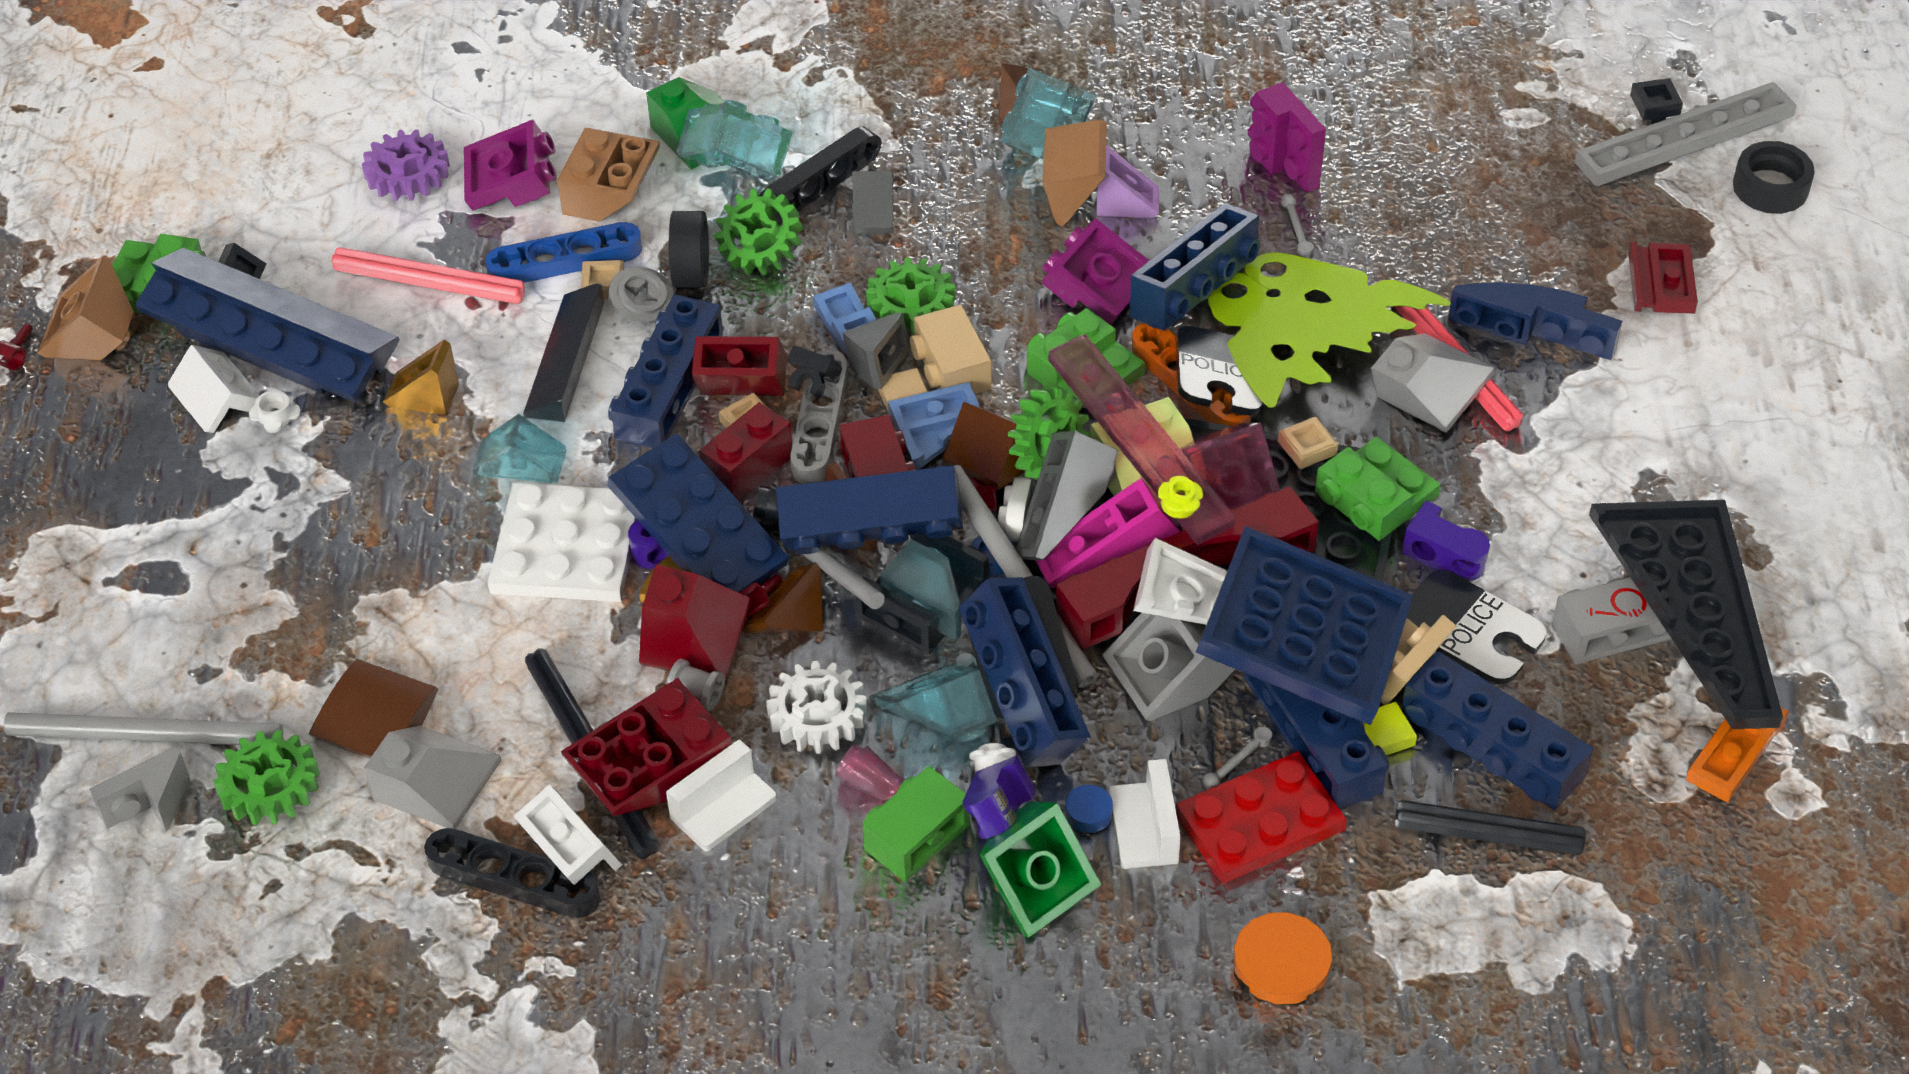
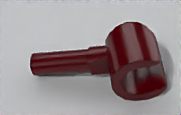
(13, 353)
(987, 493)
(760, 593)

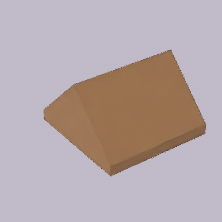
(1073, 165)

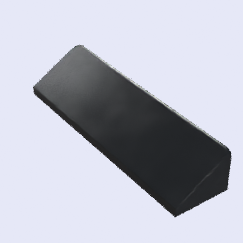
(565, 354)

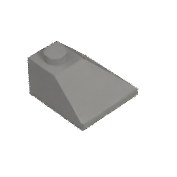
(1429, 379)
(1161, 665)
(429, 774)

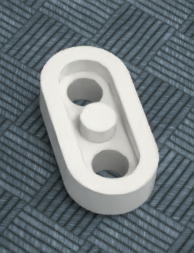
(1015, 508)

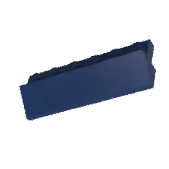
(265, 324)

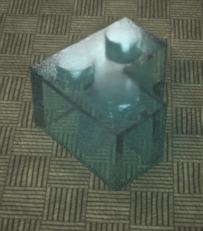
(1040, 105)
(734, 138)

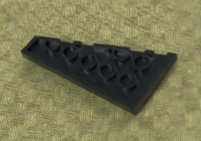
(1696, 585)

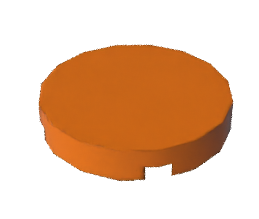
(1282, 957)

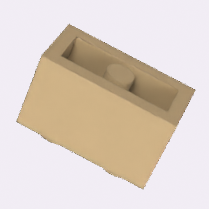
(951, 350)

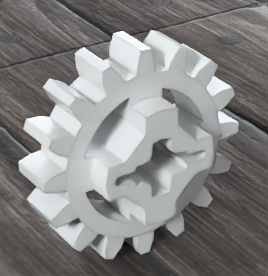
(816, 707)

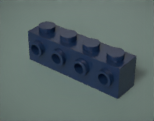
(1194, 266)
(662, 377)
(869, 509)
(1024, 672)
(1496, 730)
(1328, 742)

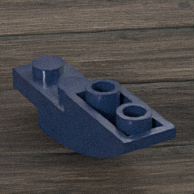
(1525, 310)

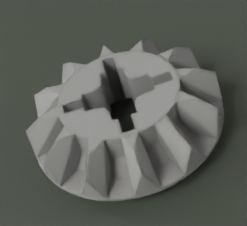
(629, 283)

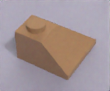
(89, 317)

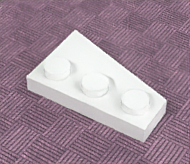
(1177, 584)

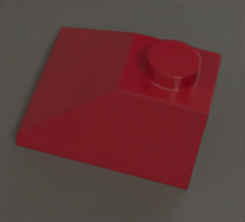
(690, 621)

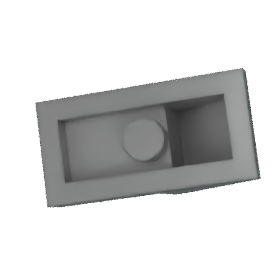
(152, 784)

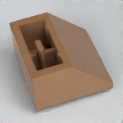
(604, 173)

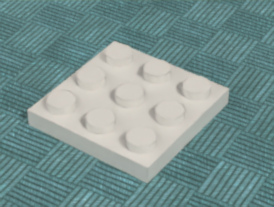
(562, 544)

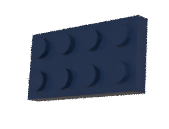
(696, 517)

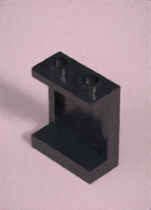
(913, 622)

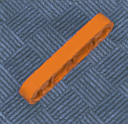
(1158, 363)

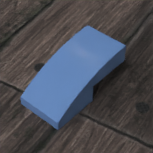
(841, 311)

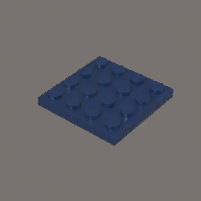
(1306, 625)

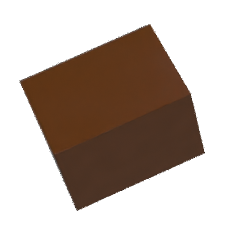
(982, 446)

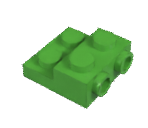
(135, 259)
(1098, 331)
(1375, 487)

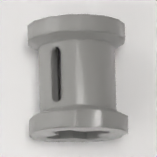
(703, 685)

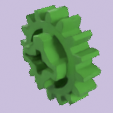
(758, 231)
(909, 290)
(1046, 413)
(266, 777)

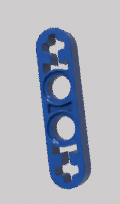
(562, 248)

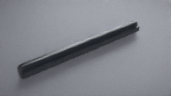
(577, 726)

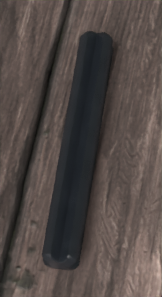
(1490, 827)

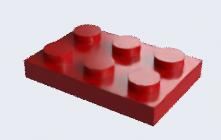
(1260, 817)

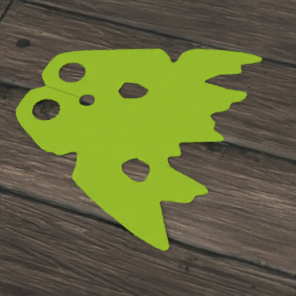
(1307, 325)

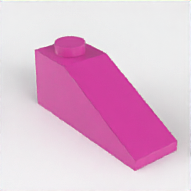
(1109, 532)

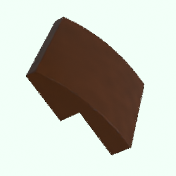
(368, 706)

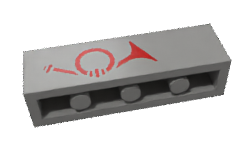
(1605, 621)

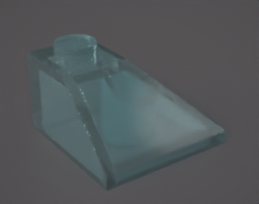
(942, 700)

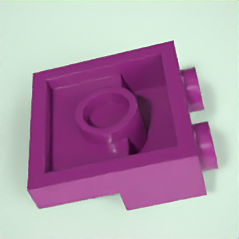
(1287, 136)
(509, 166)
(1094, 270)

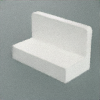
(210, 385)
(719, 797)
(1146, 819)
(563, 835)

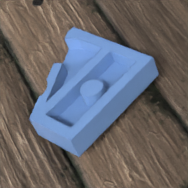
(929, 420)

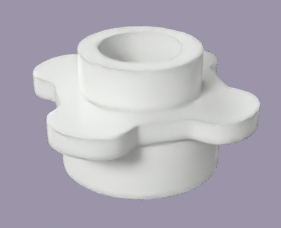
(274, 410)
(989, 755)

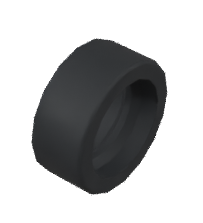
(1766, 195)
(688, 249)

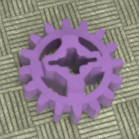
(405, 165)

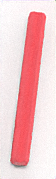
(428, 275)
(1490, 396)

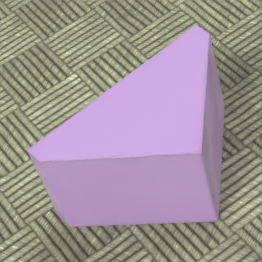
(1126, 190)

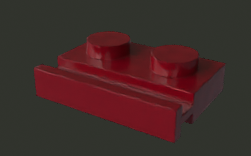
(1663, 277)

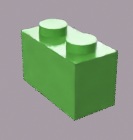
(915, 823)

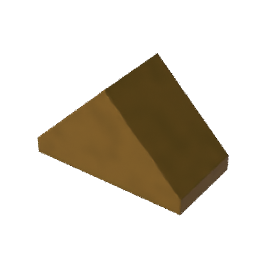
(426, 382)

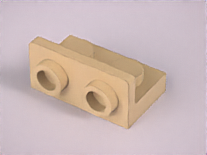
(1413, 651)

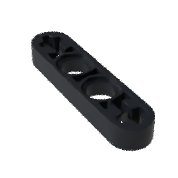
(849, 152)
(508, 878)

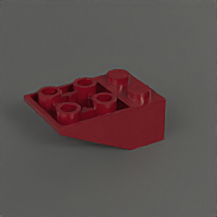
(647, 749)

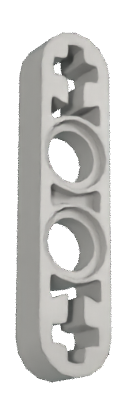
(818, 416)

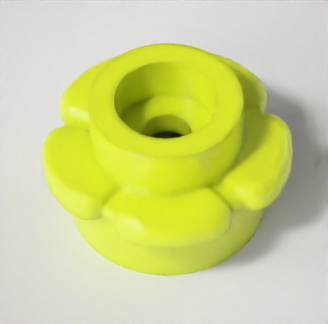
(1180, 505)

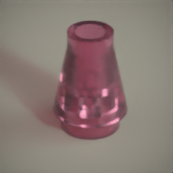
(868, 773)

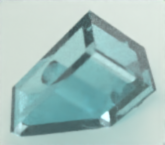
(927, 580)

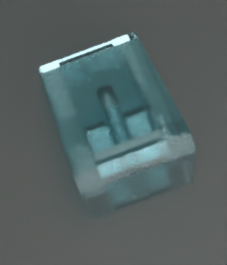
(520, 453)

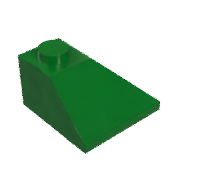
(669, 109)
(1038, 866)

